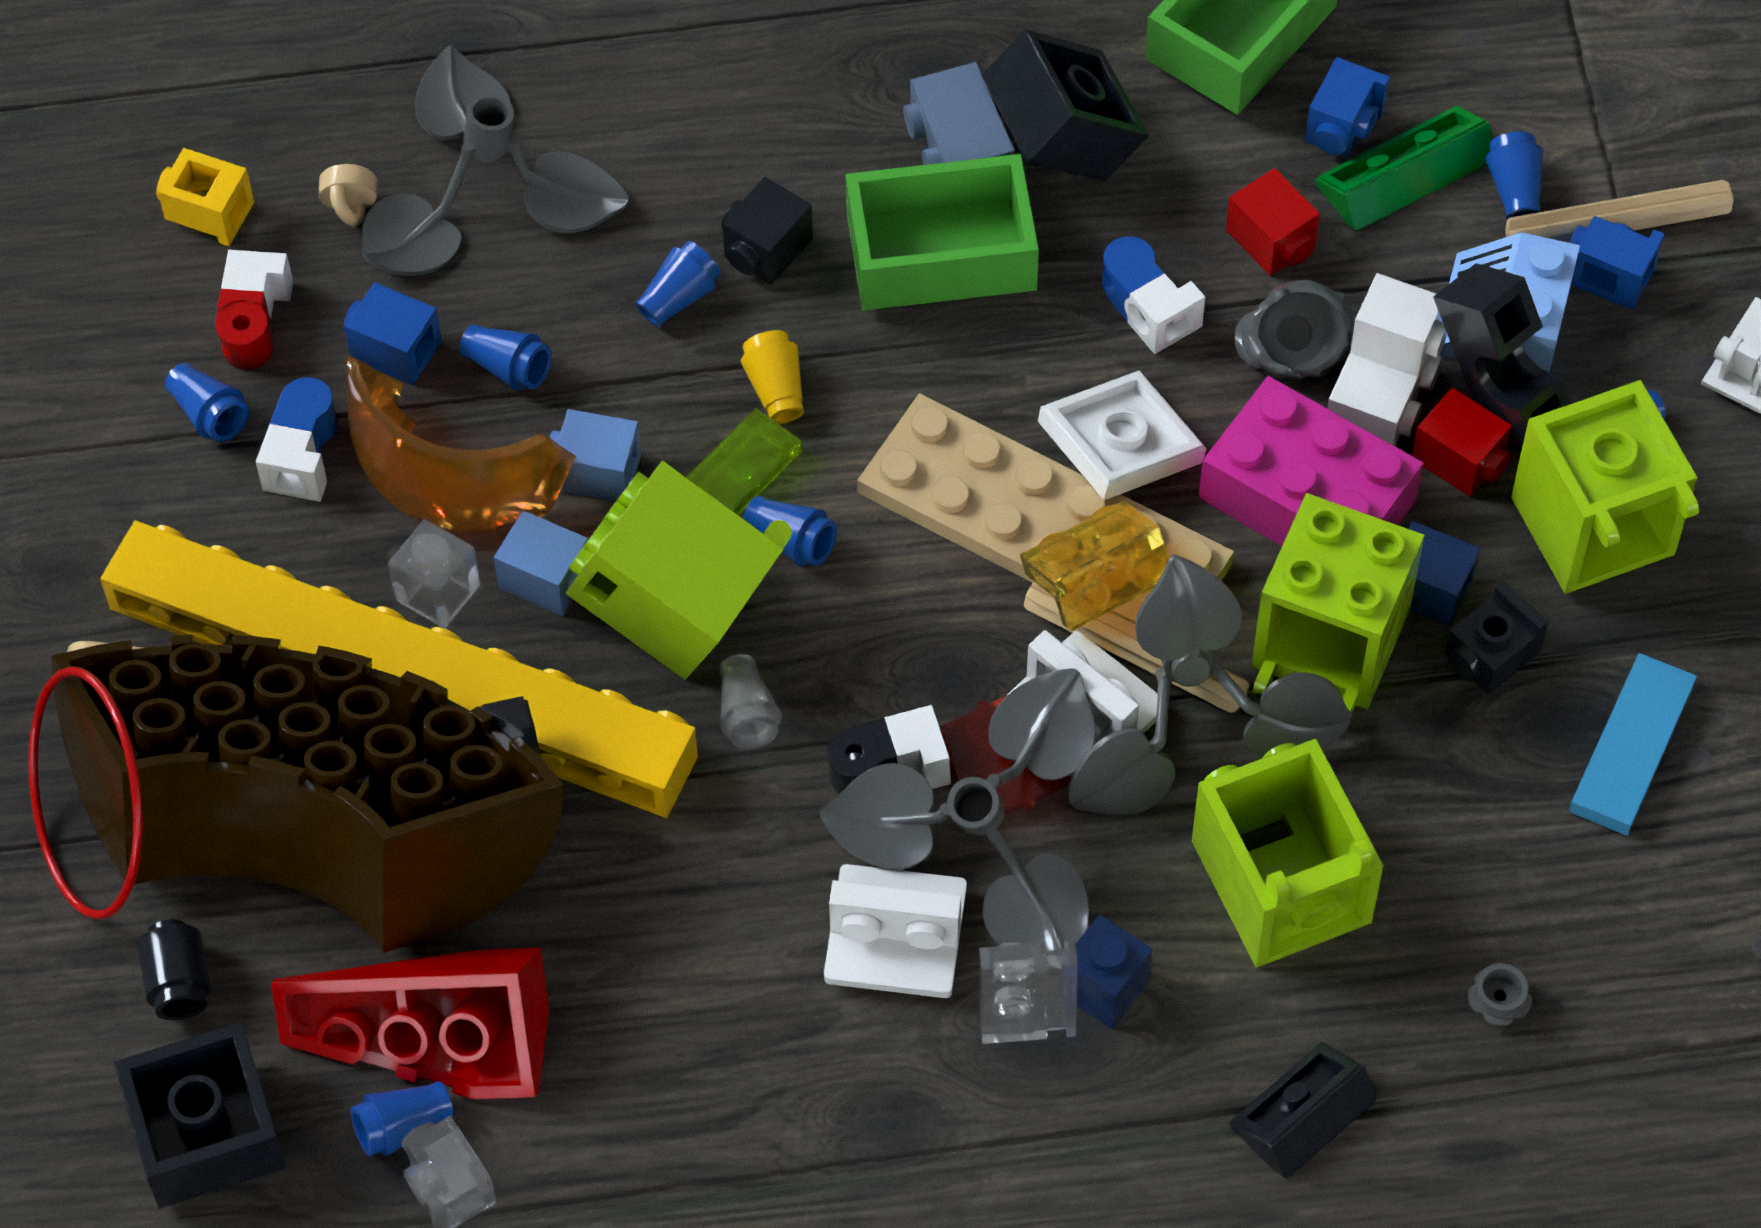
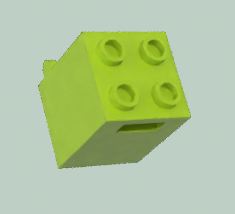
(1603, 486)
(673, 567)
(1336, 599)
(1302, 885)

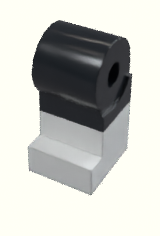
(903, 738)

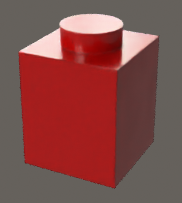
(1273, 222)
(1463, 443)

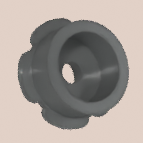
(1503, 979)

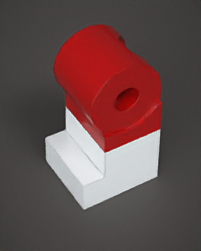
(246, 304)

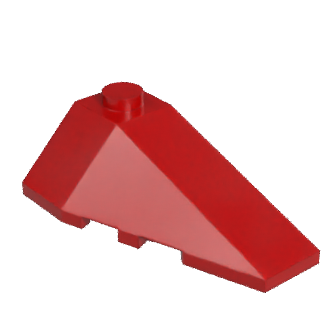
(444, 1018)

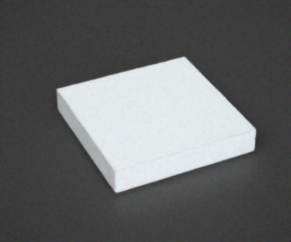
(1121, 435)

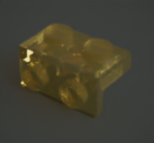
(1098, 563)

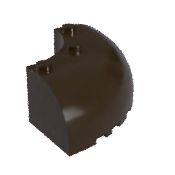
(308, 780)

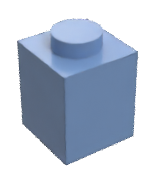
(605, 453)
(536, 562)

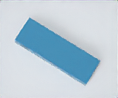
(1632, 744)

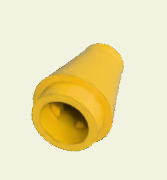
(775, 374)

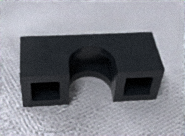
(1486, 322)

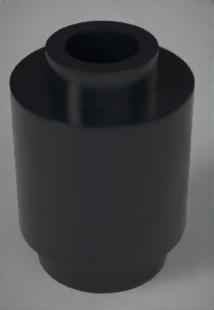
(174, 969)

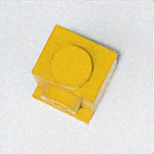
(206, 194)

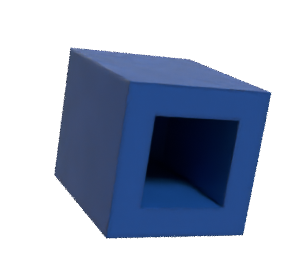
(392, 332)

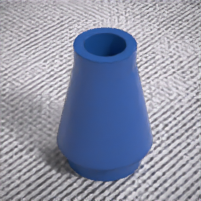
(1517, 172)
(680, 281)
(510, 356)
(210, 404)
(811, 529)
(390, 1115)

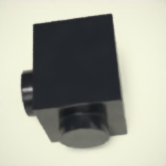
(766, 230)

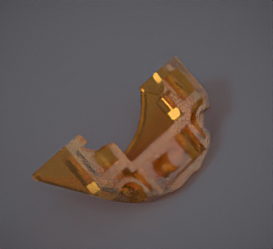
(444, 484)

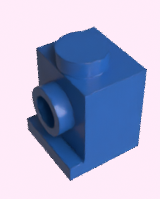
(1346, 107)
(1615, 261)

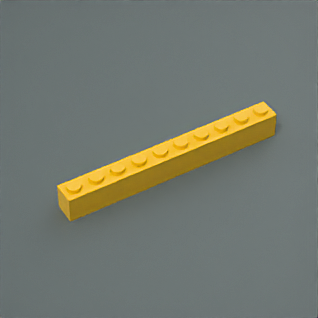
(580, 732)

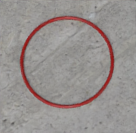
(134, 783)

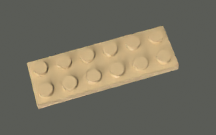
(999, 492)

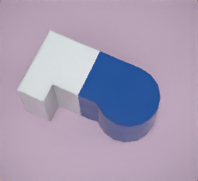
(1147, 296)
(292, 446)

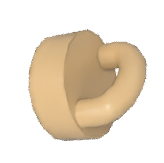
(348, 191)

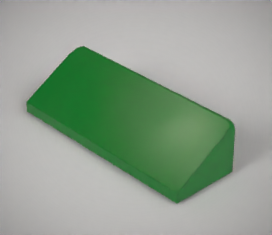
(1407, 167)

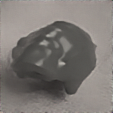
(1297, 331)

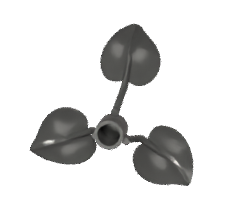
(461, 99)
(1180, 625)
(888, 812)

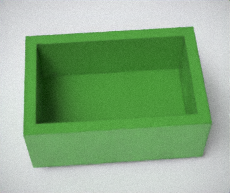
(1230, 45)
(941, 232)

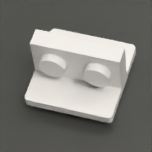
(1113, 692)
(894, 930)

